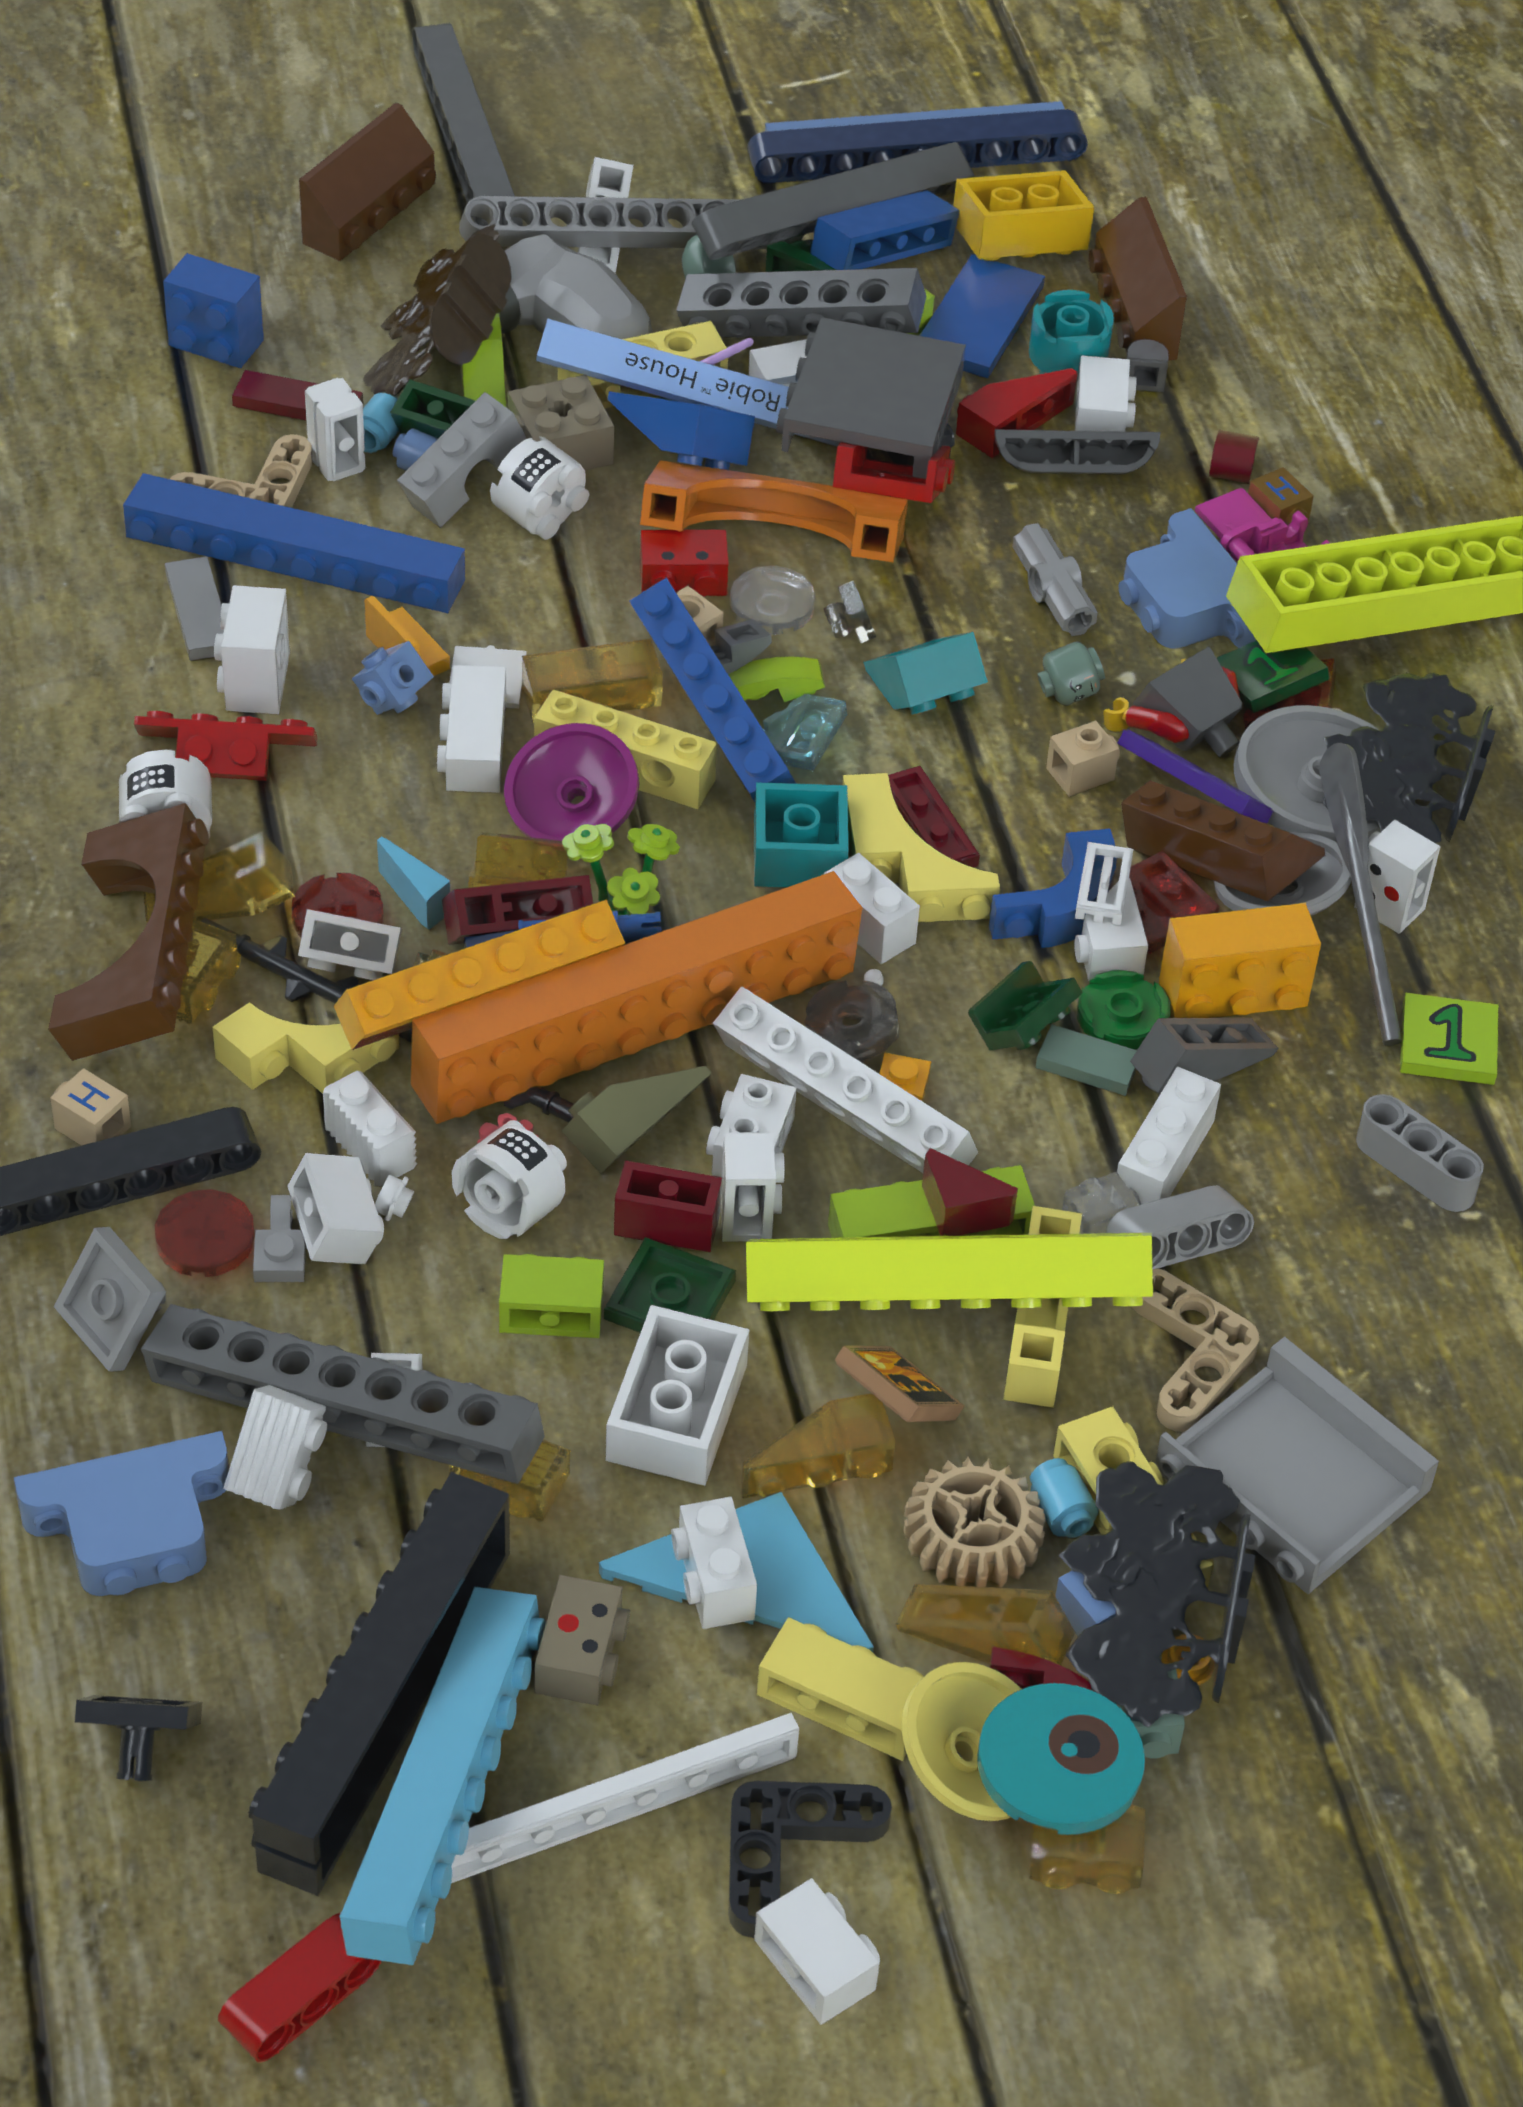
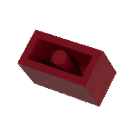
(667, 1206)

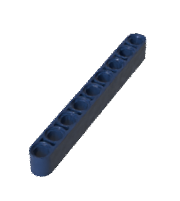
(982, 138)

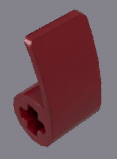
(1233, 456)

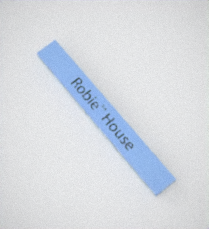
(662, 373)

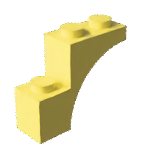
(262, 1046)

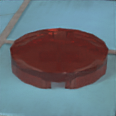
(340, 895)
(204, 1232)

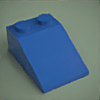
(690, 429)

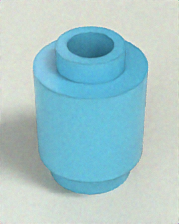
(378, 422)
(1064, 1497)

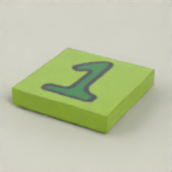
(1449, 1038)

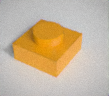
(907, 1073)

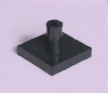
(138, 1721)

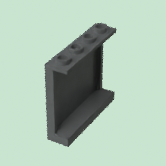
(874, 390)

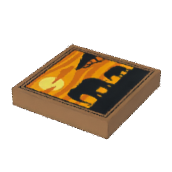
(898, 1383)

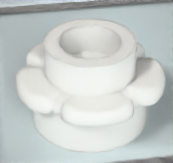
(394, 1197)

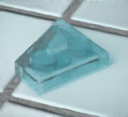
(805, 729)

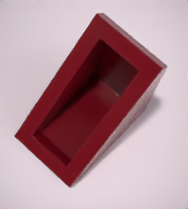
(964, 1197)

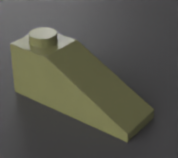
(625, 1112)

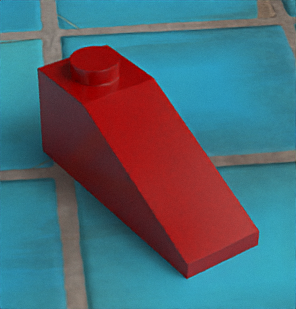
(1013, 406)

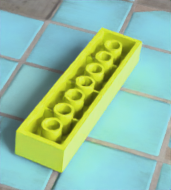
(1380, 584)

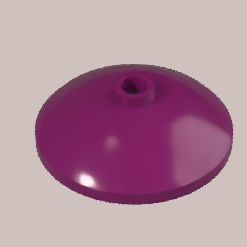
(565, 765)

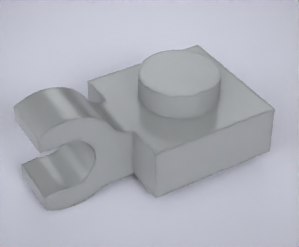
(279, 1251)

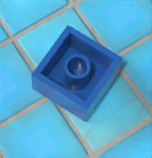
(213, 310)

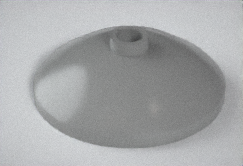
(1316, 887)

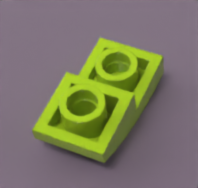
(789, 674)

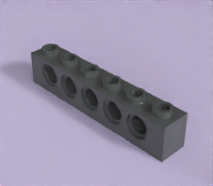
(796, 300)

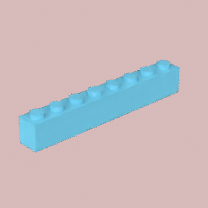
(442, 1778)

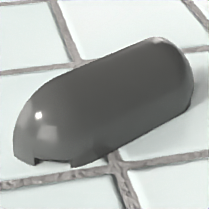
(1076, 450)

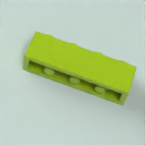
(904, 1209)

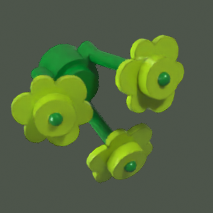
(632, 891)

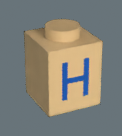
(89, 1109)

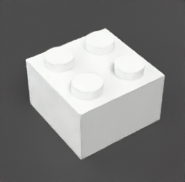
(253, 649)

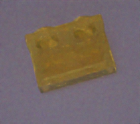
(516, 859)

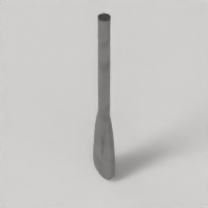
(1348, 817)

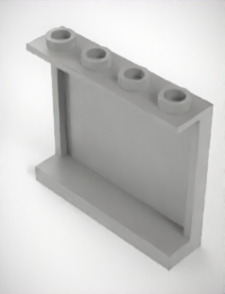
(1306, 1465)

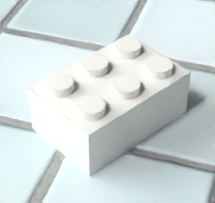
(677, 1395)

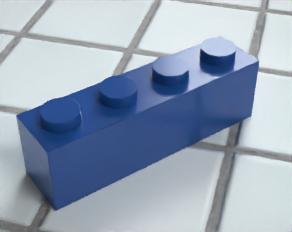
(884, 231)

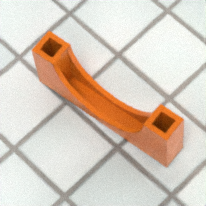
(692, 494)

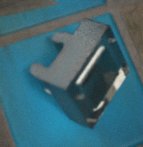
(850, 614)

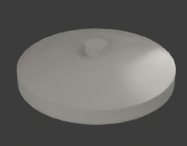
(1282, 761)

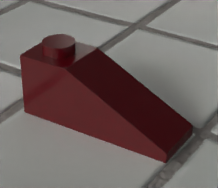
(500, 906)

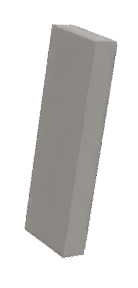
(195, 604)

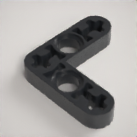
(782, 1822)

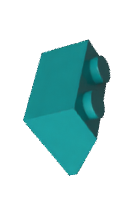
(928, 672)

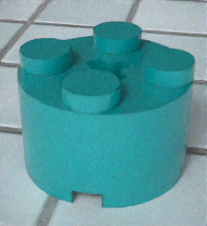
(1068, 328)

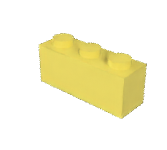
(837, 1685)

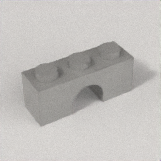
(439, 475)

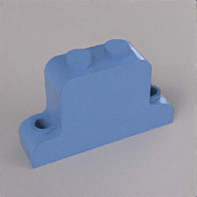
(1183, 586)
(130, 1512)

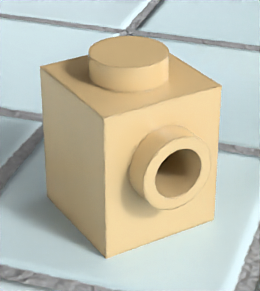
(1082, 758)

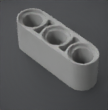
(1419, 1153)
(1187, 1224)

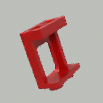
(891, 479)

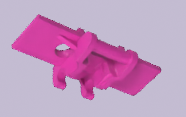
(1248, 528)

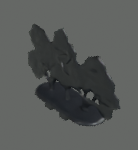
(1402, 758)
(1151, 1577)

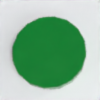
(1121, 1007)

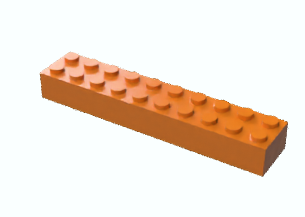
(631, 996)

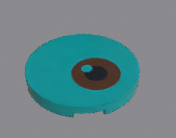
(1061, 1758)

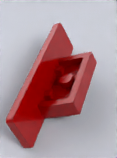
(226, 747)

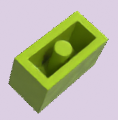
(551, 1296)

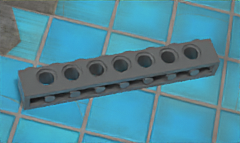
(361, 1394)

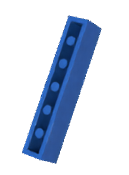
(709, 688)

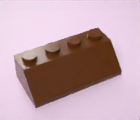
(365, 183)
(1139, 279)
(1216, 841)

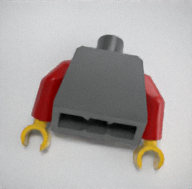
(1185, 705)

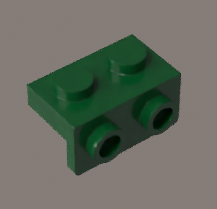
(1022, 1007)

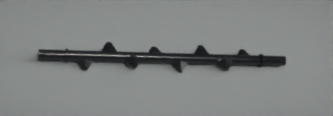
(303, 981)

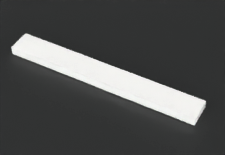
(627, 1795)

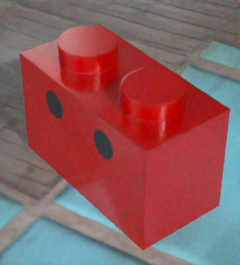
(685, 559)

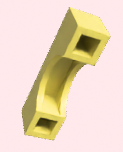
(1040, 1330)

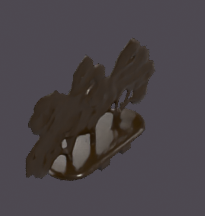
(452, 307)

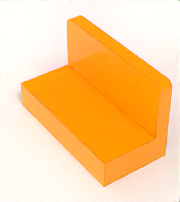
(398, 626)

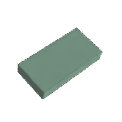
(1087, 1060)

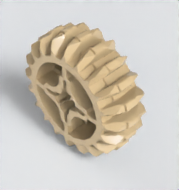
(985, 1548)

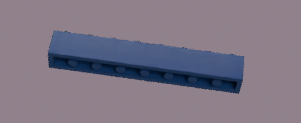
(295, 542)

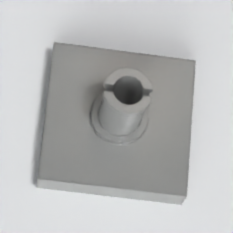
(110, 1299)

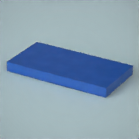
(984, 311)

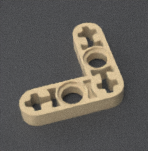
(275, 467)
(1210, 1349)

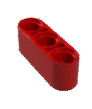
(295, 1991)

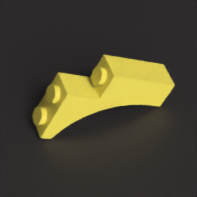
(934, 881)

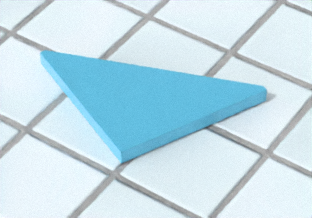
(784, 1562)

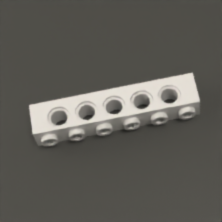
(839, 1082)

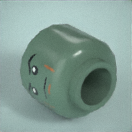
(1071, 673)

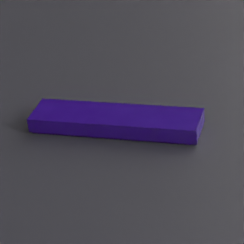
(1195, 776)

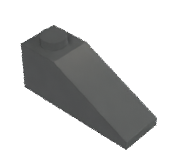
(1201, 1046)

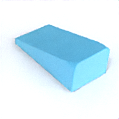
(413, 882)

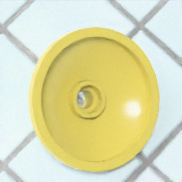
(946, 1718)

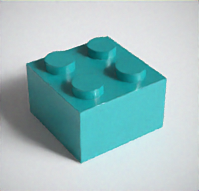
(798, 832)

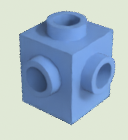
(392, 678)

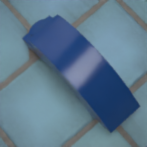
(1053, 909)

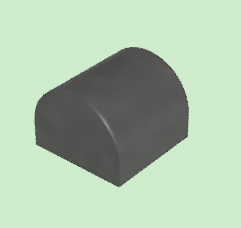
(1148, 365)

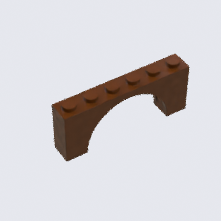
(143, 987)

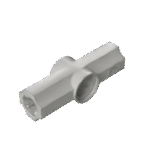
(1055, 579)

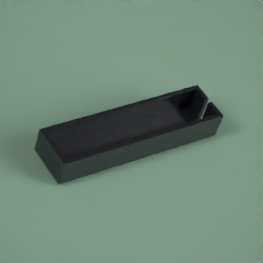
(378, 1685)

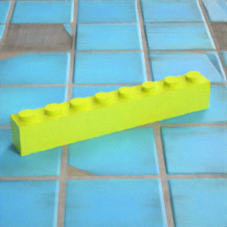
(950, 1269)

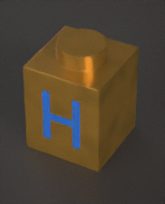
(1281, 495)

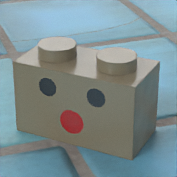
(580, 1639)

